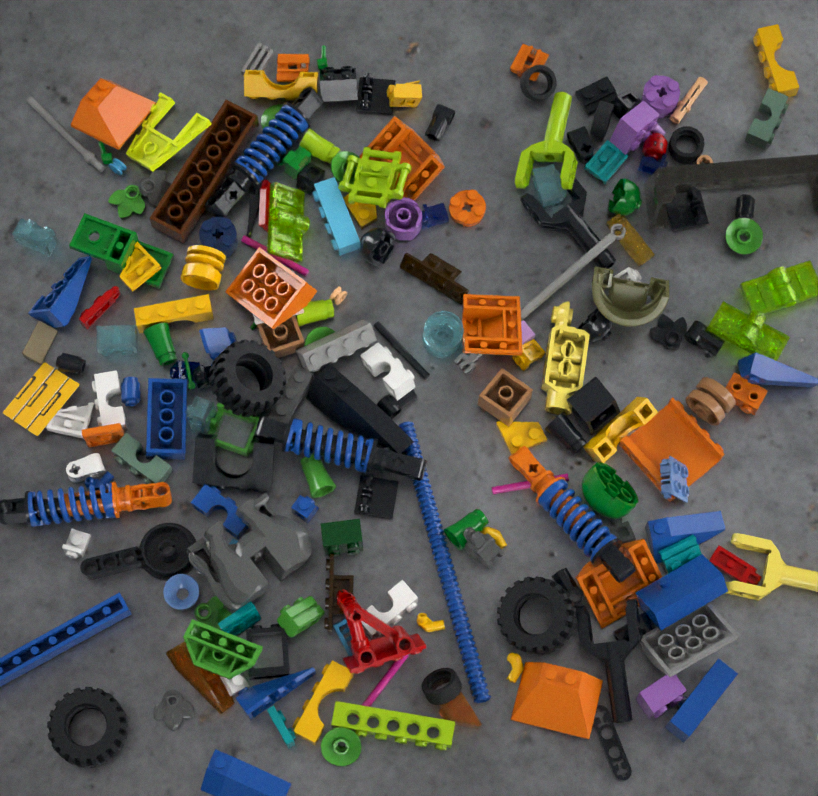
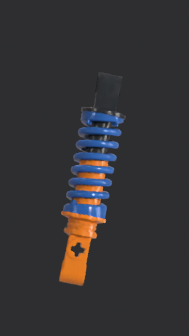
(83, 504)
(572, 516)

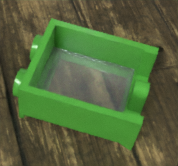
(234, 431)

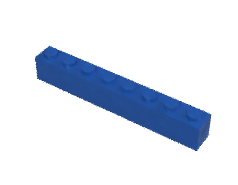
(62, 638)

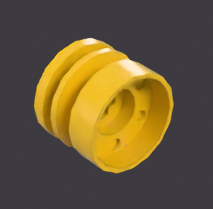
(203, 267)

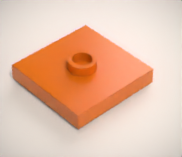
(103, 435)

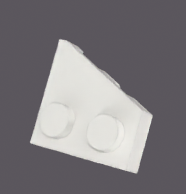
(72, 420)

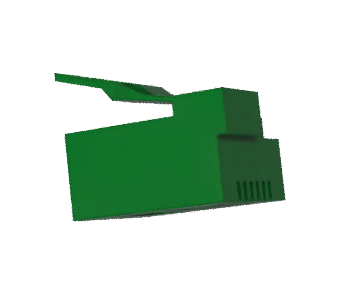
(296, 162)

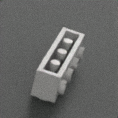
(336, 345)

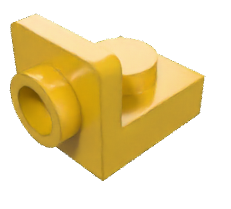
(531, 352)

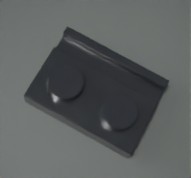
(594, 93)

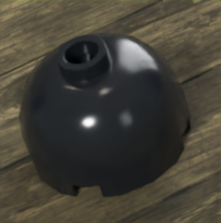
(377, 245)
(596, 326)

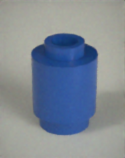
(130, 391)

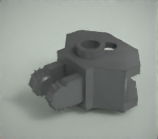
(481, 547)

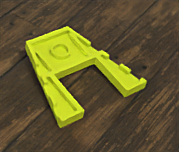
(154, 148)

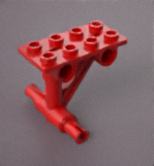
(374, 652)

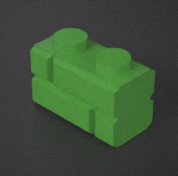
(300, 616)

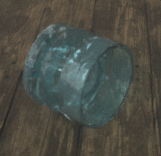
(438, 324)

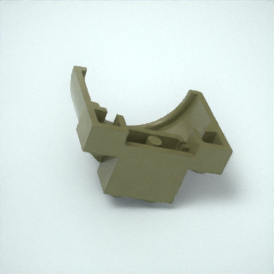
(628, 298)

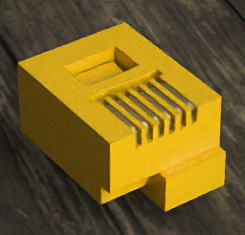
(405, 94)

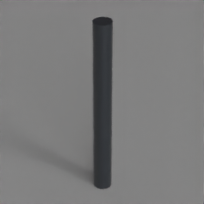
(401, 350)

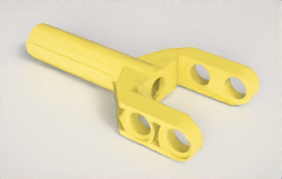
(775, 570)

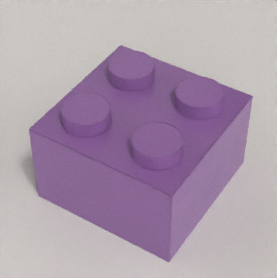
(634, 127)
(660, 695)

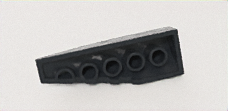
(351, 408)

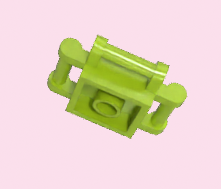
(375, 179)

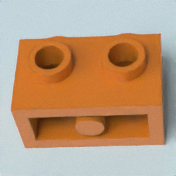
(746, 395)

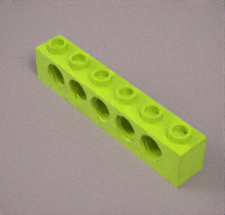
(445, 728)

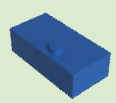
(166, 418)
(681, 592)
(701, 700)

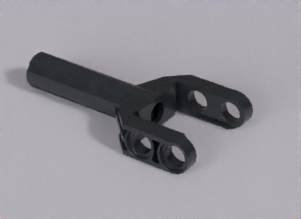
(570, 218)
(613, 656)

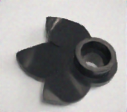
(669, 329)

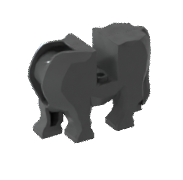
(233, 567)

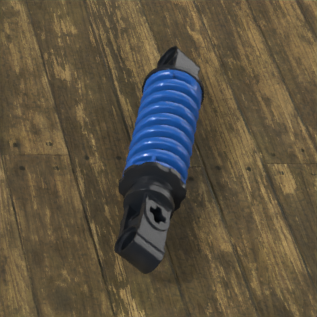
(253, 164)
(365, 456)

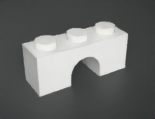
(380, 360)
(107, 386)
(402, 599)

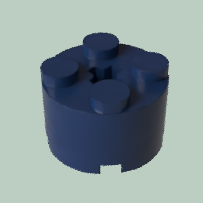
(219, 228)

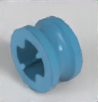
(117, 166)

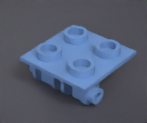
(677, 481)

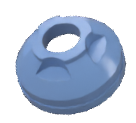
(179, 582)

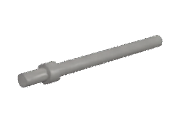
(89, 156)

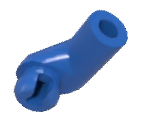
(106, 478)

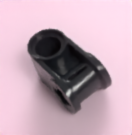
(581, 144)

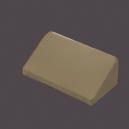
(39, 342)

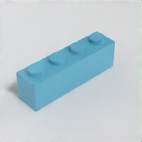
(336, 215)

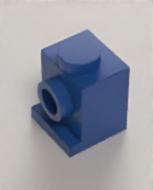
(304, 508)

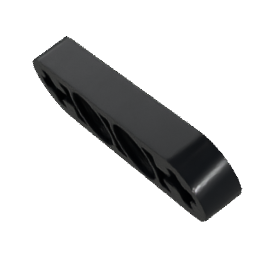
(612, 742)

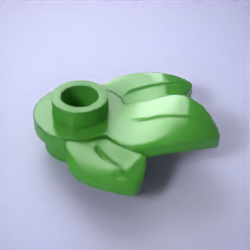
(126, 203)
(215, 610)

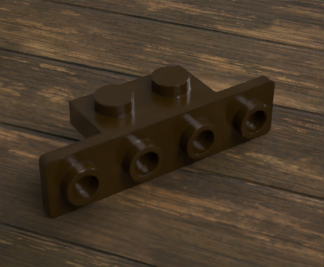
(436, 274)
(334, 584)

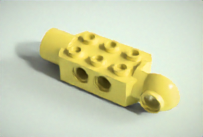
(563, 360)

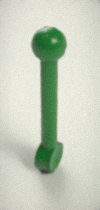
(191, 385)

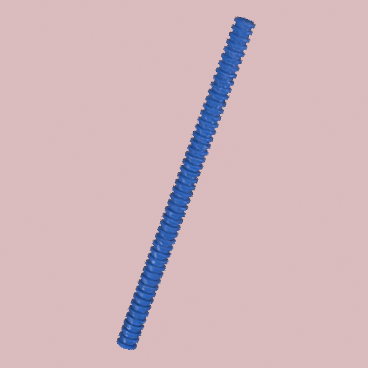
(447, 575)

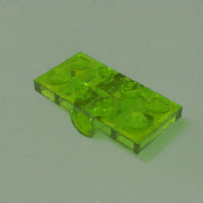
(286, 222)
(781, 288)
(748, 331)

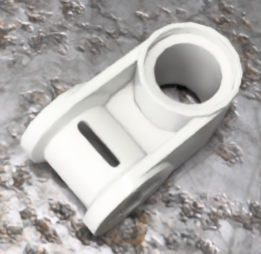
(87, 467)

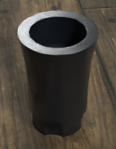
(566, 433)

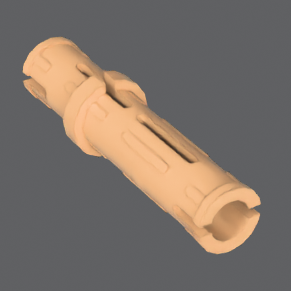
(678, 114)

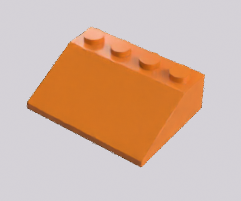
(270, 289)

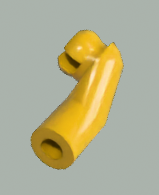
(496, 534)
(429, 625)
(517, 667)

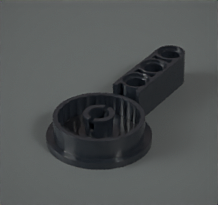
(148, 555)

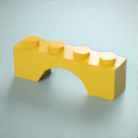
(768, 41)
(258, 85)
(191, 309)
(605, 442)
(335, 679)

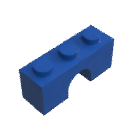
(210, 500)

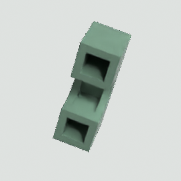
(761, 131)
(127, 453)

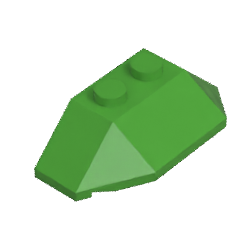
(219, 650)

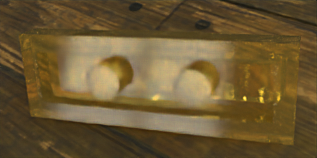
(632, 240)

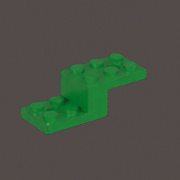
(115, 246)

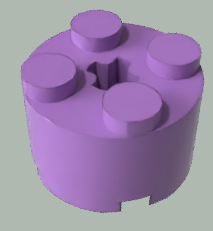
(661, 94)
(394, 222)

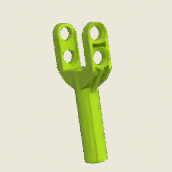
(551, 148)

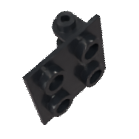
(373, 94)
(687, 210)
(376, 496)

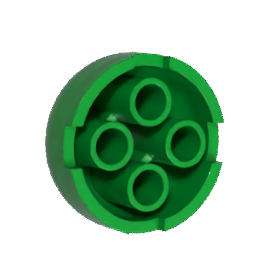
(608, 492)

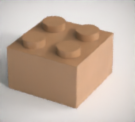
(282, 339)
(505, 397)

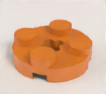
(470, 198)

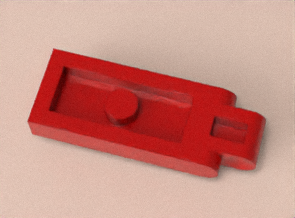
(264, 205)
(99, 307)
(734, 566)

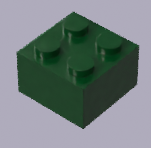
(342, 537)

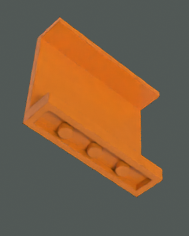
(674, 435)

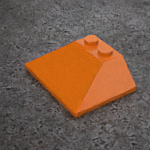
(111, 113)
(414, 151)
(491, 325)
(606, 595)
(557, 699)

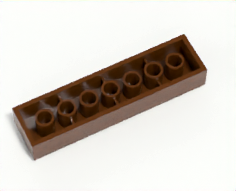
(204, 171)

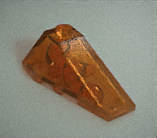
(205, 682)

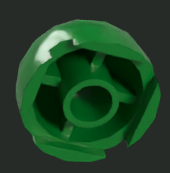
(625, 198)

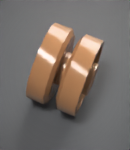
(710, 401)

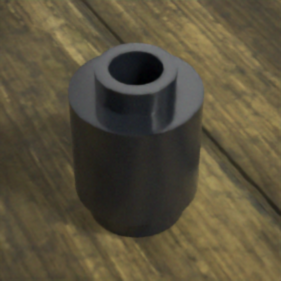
(745, 206)
(70, 364)

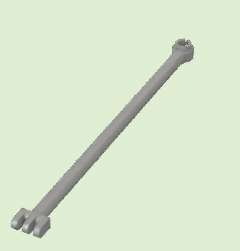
(552, 288)

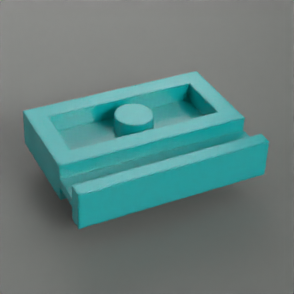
(606, 162)
(679, 553)
(240, 620)
(279, 719)

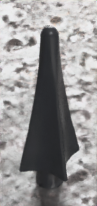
(254, 200)

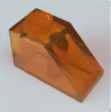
(460, 712)

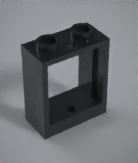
(270, 672)

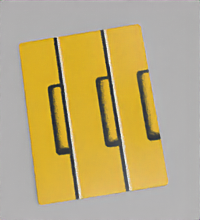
(41, 399)

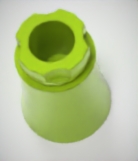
(319, 146)
(316, 311)

